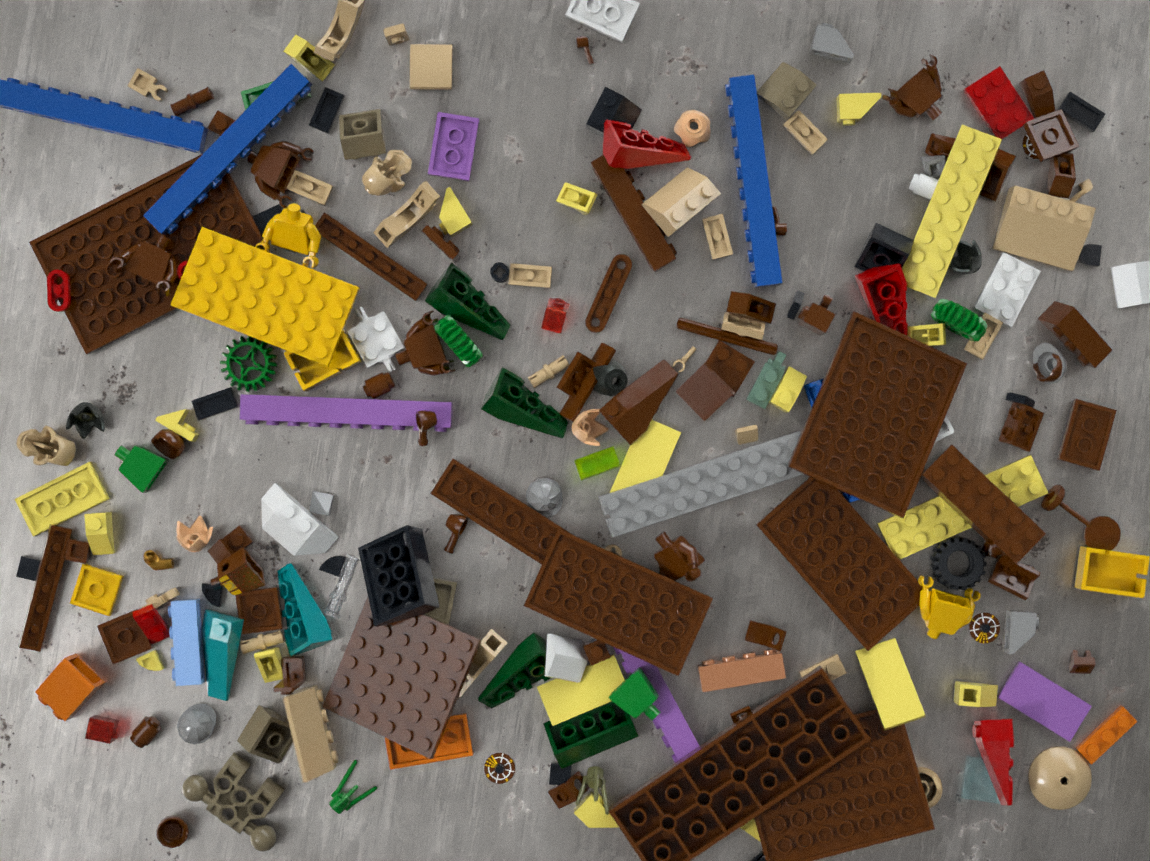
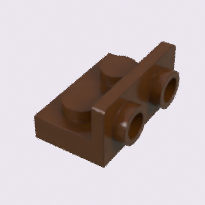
(1021, 426)

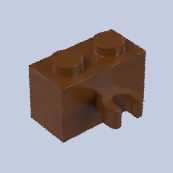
(817, 317)

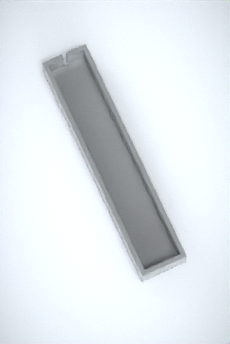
(699, 485)

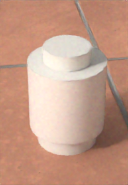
(923, 185)

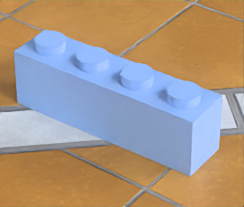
(187, 642)

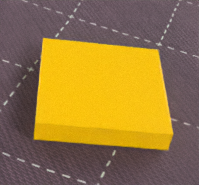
(96, 589)

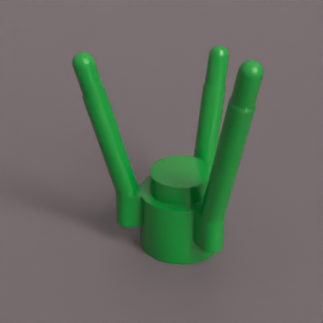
(341, 800)

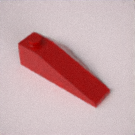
(994, 743)

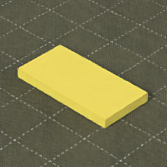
(647, 456)
(62, 499)
(890, 684)
(570, 699)

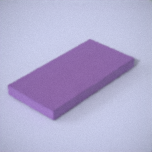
(1044, 701)

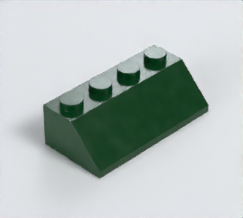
(590, 733)

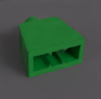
(141, 466)
(636, 695)

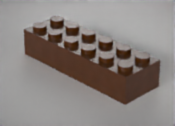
(982, 505)

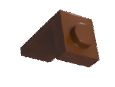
(293, 675)

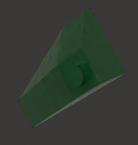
(459, 299)
(514, 403)
(519, 672)

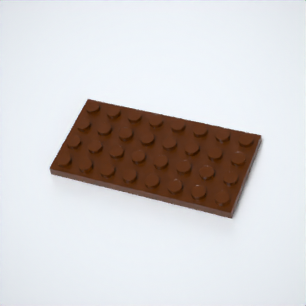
(842, 560)
(618, 602)

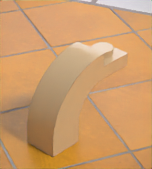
(340, 30)
(408, 215)
(488, 650)

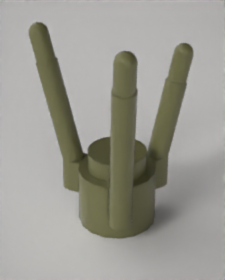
(594, 780)

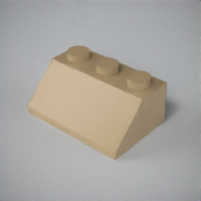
(680, 200)

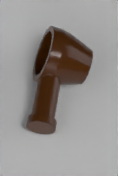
(425, 421)
(456, 525)

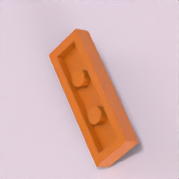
(1106, 734)

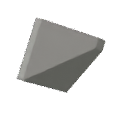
(933, 165)
(321, 503)

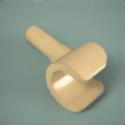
(1085, 186)
(684, 359)

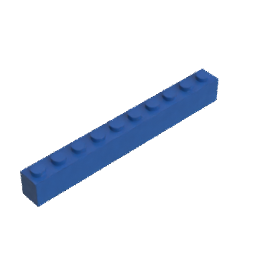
(102, 116)
(228, 150)
(754, 181)

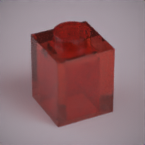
(102, 729)

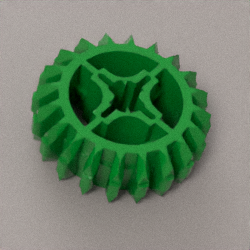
(959, 320)
(458, 341)
(246, 372)

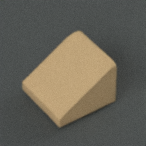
(747, 434)

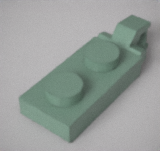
(767, 381)

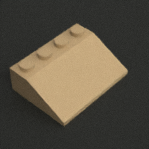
(1043, 227)
(310, 732)

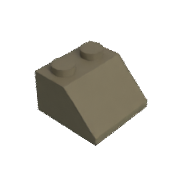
(786, 90)
(362, 134)
(266, 735)

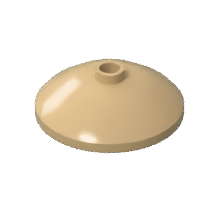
(1047, 772)

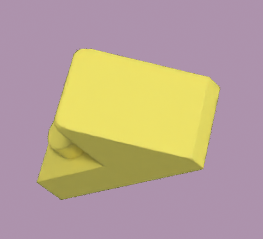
(576, 198)
(174, 422)

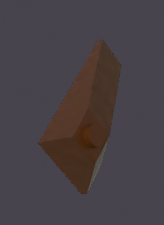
(997, 175)
(639, 402)

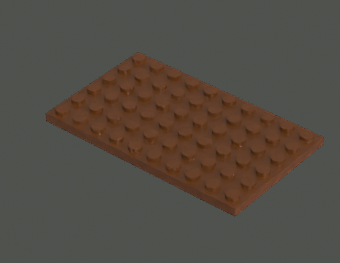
(116, 304)

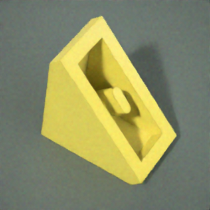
(931, 334)
(269, 664)

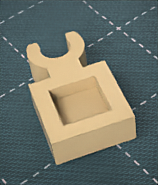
(145, 84)
(163, 599)

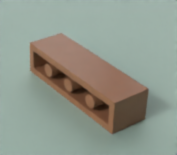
(741, 671)

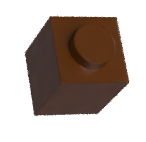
(596, 651)

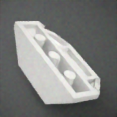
(293, 524)

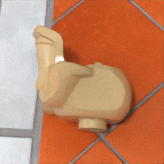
(386, 174)
(46, 446)

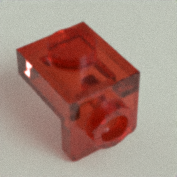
(555, 315)

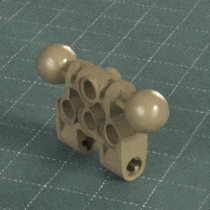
(196, 789)

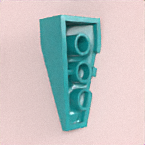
(305, 621)
(220, 646)

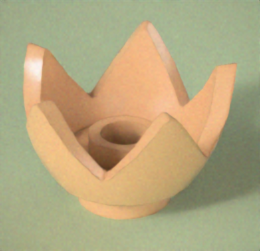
(689, 136)
(587, 428)
(195, 537)

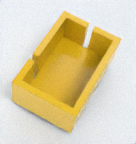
(314, 373)
(1111, 572)

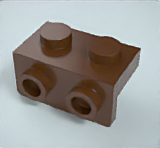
(1015, 579)

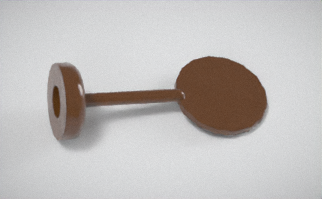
(1099, 532)

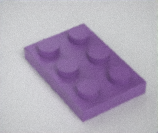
(453, 146)

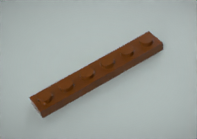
(370, 257)
(45, 588)

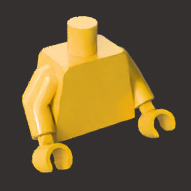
(293, 232)
(944, 610)

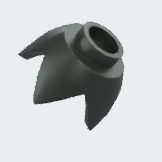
(968, 259)
(605, 375)
(84, 418)

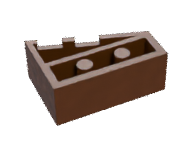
(1075, 333)

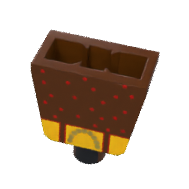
(238, 573)

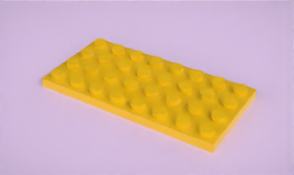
(265, 296)

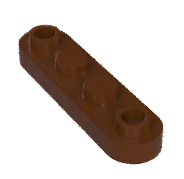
(608, 293)

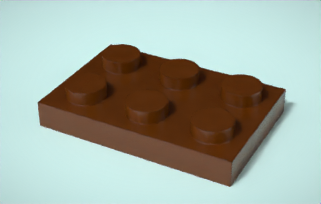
(1086, 434)

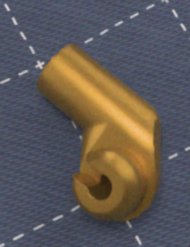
(156, 562)

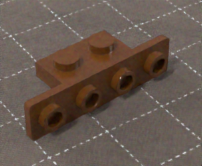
(580, 379)

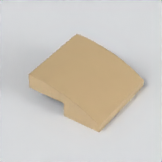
(431, 66)

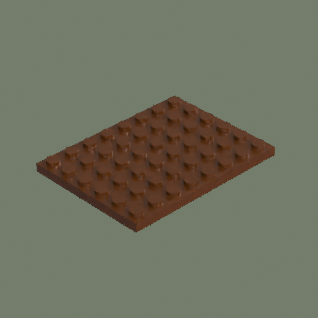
(877, 415)
(852, 804)

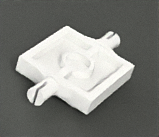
(375, 339)

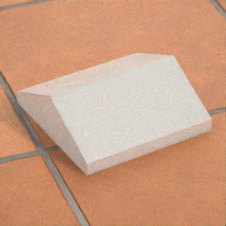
(1131, 284)
(565, 658)

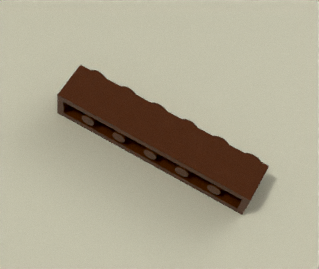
(637, 220)

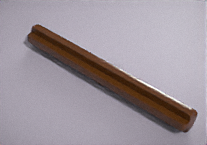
(726, 336)

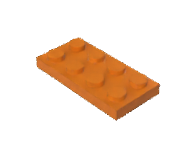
(453, 744)

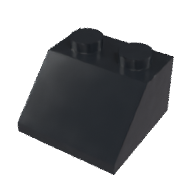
(612, 107)
(884, 248)

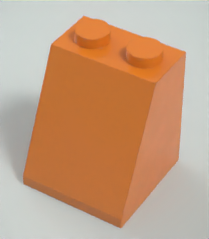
(69, 687)

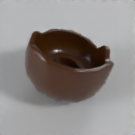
(168, 443)
(172, 831)

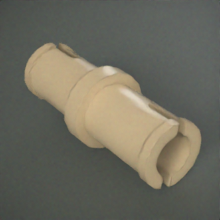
(548, 371)
(261, 641)

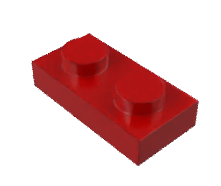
(151, 623)

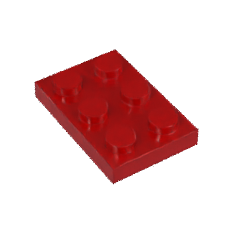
(998, 103)

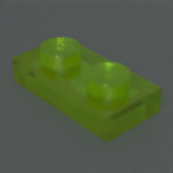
(597, 463)

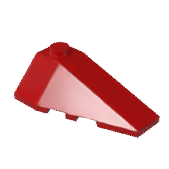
(636, 149)
(885, 295)

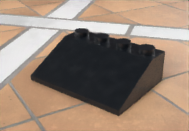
(398, 576)

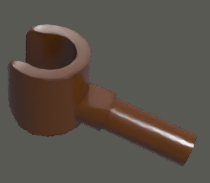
(582, 42)
(780, 228)

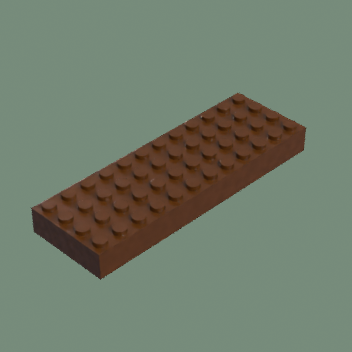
(740, 771)

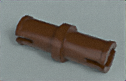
(192, 101)

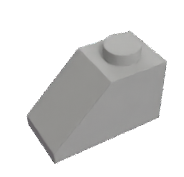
(830, 44)
(1019, 629)

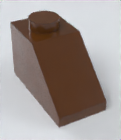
(1038, 94)
(1061, 175)
(751, 307)

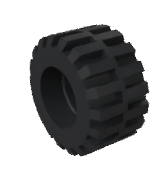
(975, 566)

